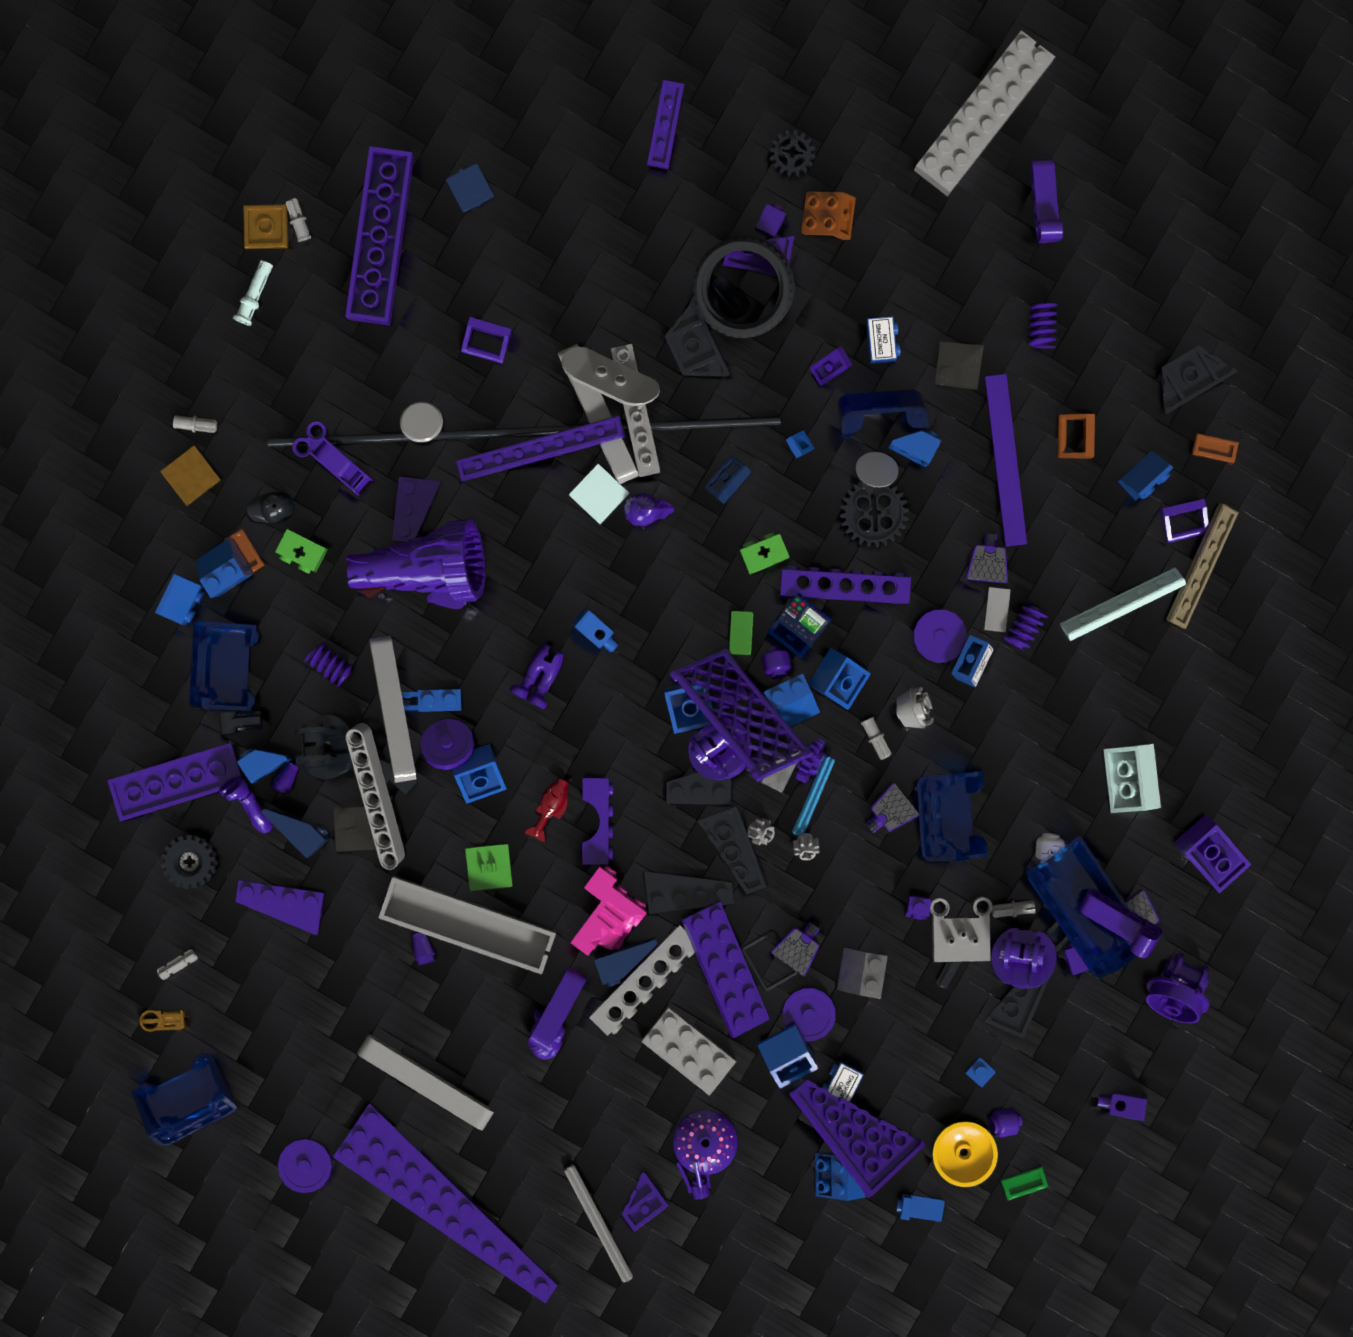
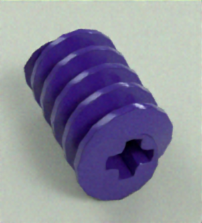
(1042, 325)
(1025, 627)
(329, 664)

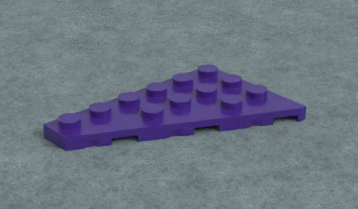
(863, 1144)

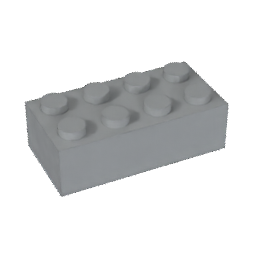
(689, 1050)

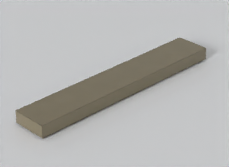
(1202, 565)

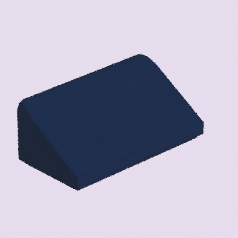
(727, 479)

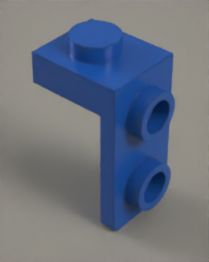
(920, 1207)

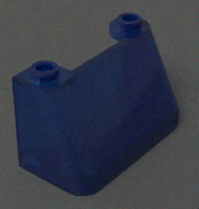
(854, 406)
(221, 666)
(947, 817)
(184, 1102)

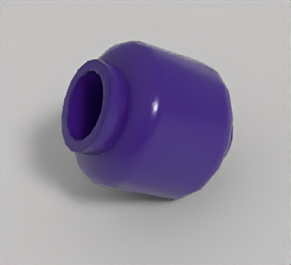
(776, 662)
(1005, 1122)

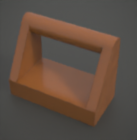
(1088, 435)

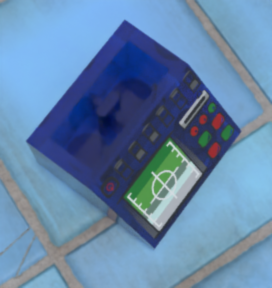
(799, 625)

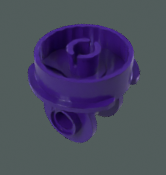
(705, 750)
(1025, 947)
(1180, 991)

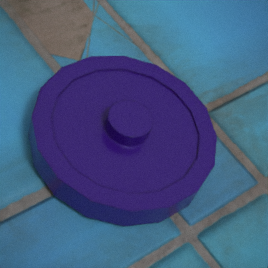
(940, 636)
(447, 744)
(810, 1011)
(305, 1165)

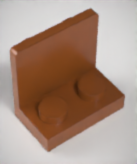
(828, 214)

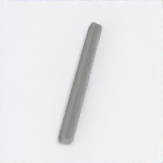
(598, 1223)

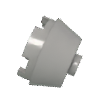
(914, 708)

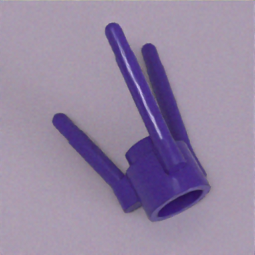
(699, 1186)

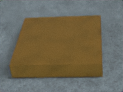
(265, 226)
(190, 475)

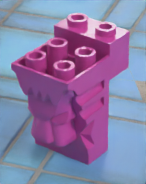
(613, 915)

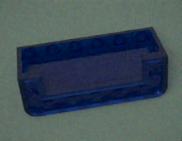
(1062, 885)

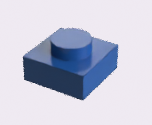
(800, 444)
(980, 1072)

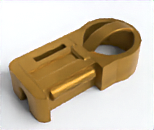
(166, 1020)

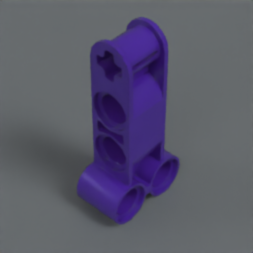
(333, 459)

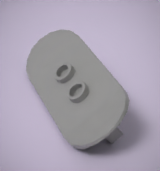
(609, 377)

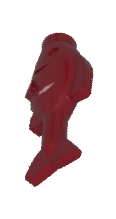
(552, 803)

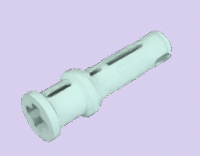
(250, 301)

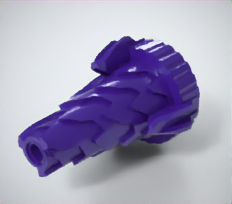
(443, 563)

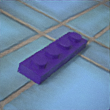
(665, 124)

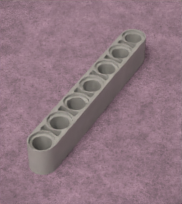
(597, 410)
(392, 709)
(377, 786)
(425, 1082)

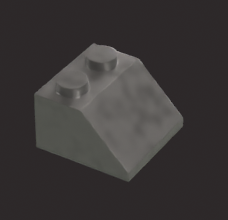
(779, 779)
(862, 972)

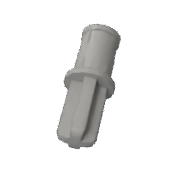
(298, 220)
(194, 424)
(876, 738)
(1013, 908)

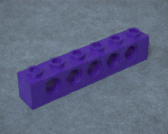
(900, 594)

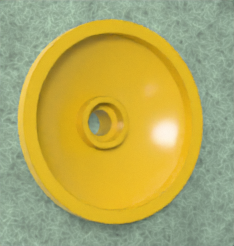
(975, 1165)

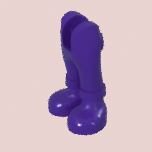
(537, 665)
(238, 789)

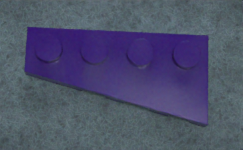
(290, 905)

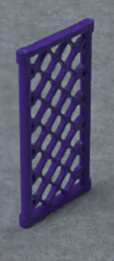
(727, 731)

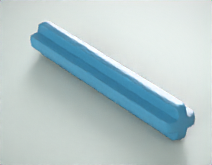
(813, 796)

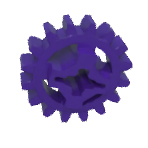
(812, 764)

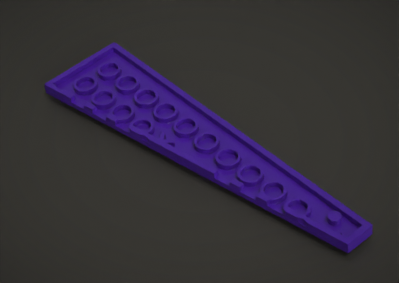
(401, 1171)

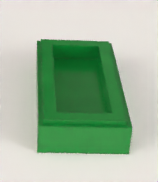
(1024, 1182)

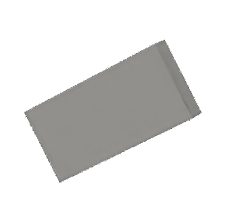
(997, 609)

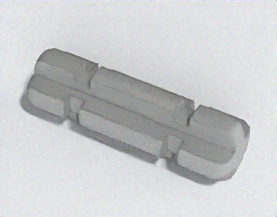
(177, 964)

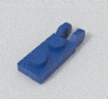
(435, 700)

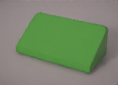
(741, 632)

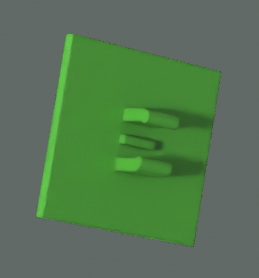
(489, 867)

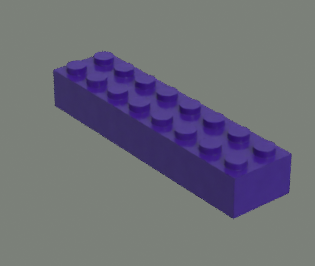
(379, 236)

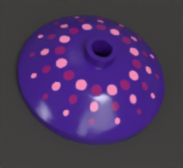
(700, 1126)

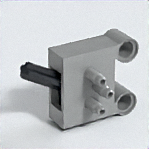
(959, 938)

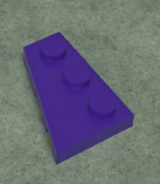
(755, 262)
(412, 506)

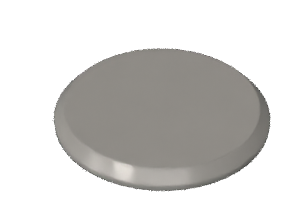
(421, 421)
(877, 469)

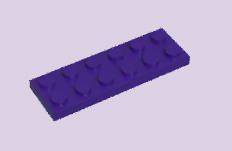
(173, 781)
(725, 969)

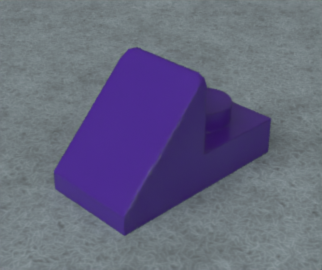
(831, 366)

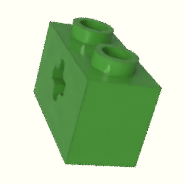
(292, 542)
(776, 555)

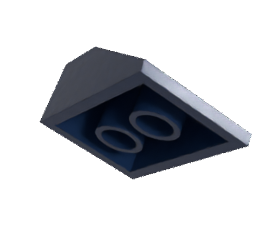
(303, 834)
(618, 963)

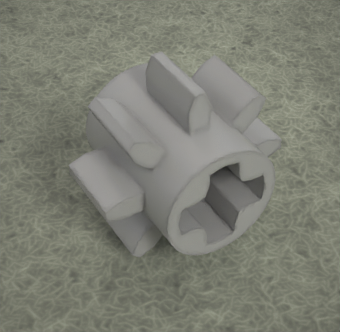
(761, 831)
(806, 846)

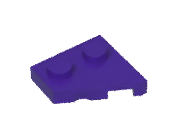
(643, 1203)

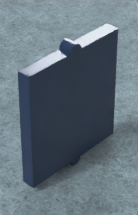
(470, 188)

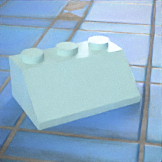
(1132, 778)

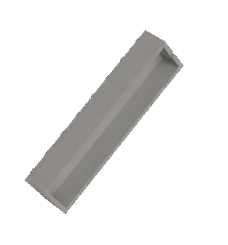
(984, 113)
(467, 924)

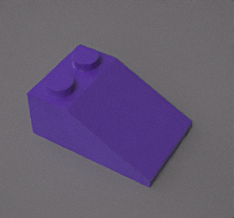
(1212, 853)

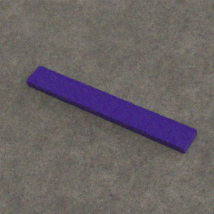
(540, 448)
(1005, 460)

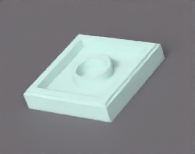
(599, 494)

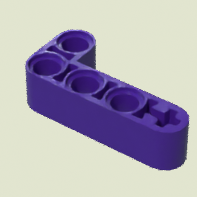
(1047, 220)
(1121, 921)
(558, 1009)

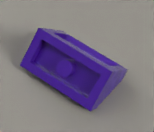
(489, 328)
(1183, 508)

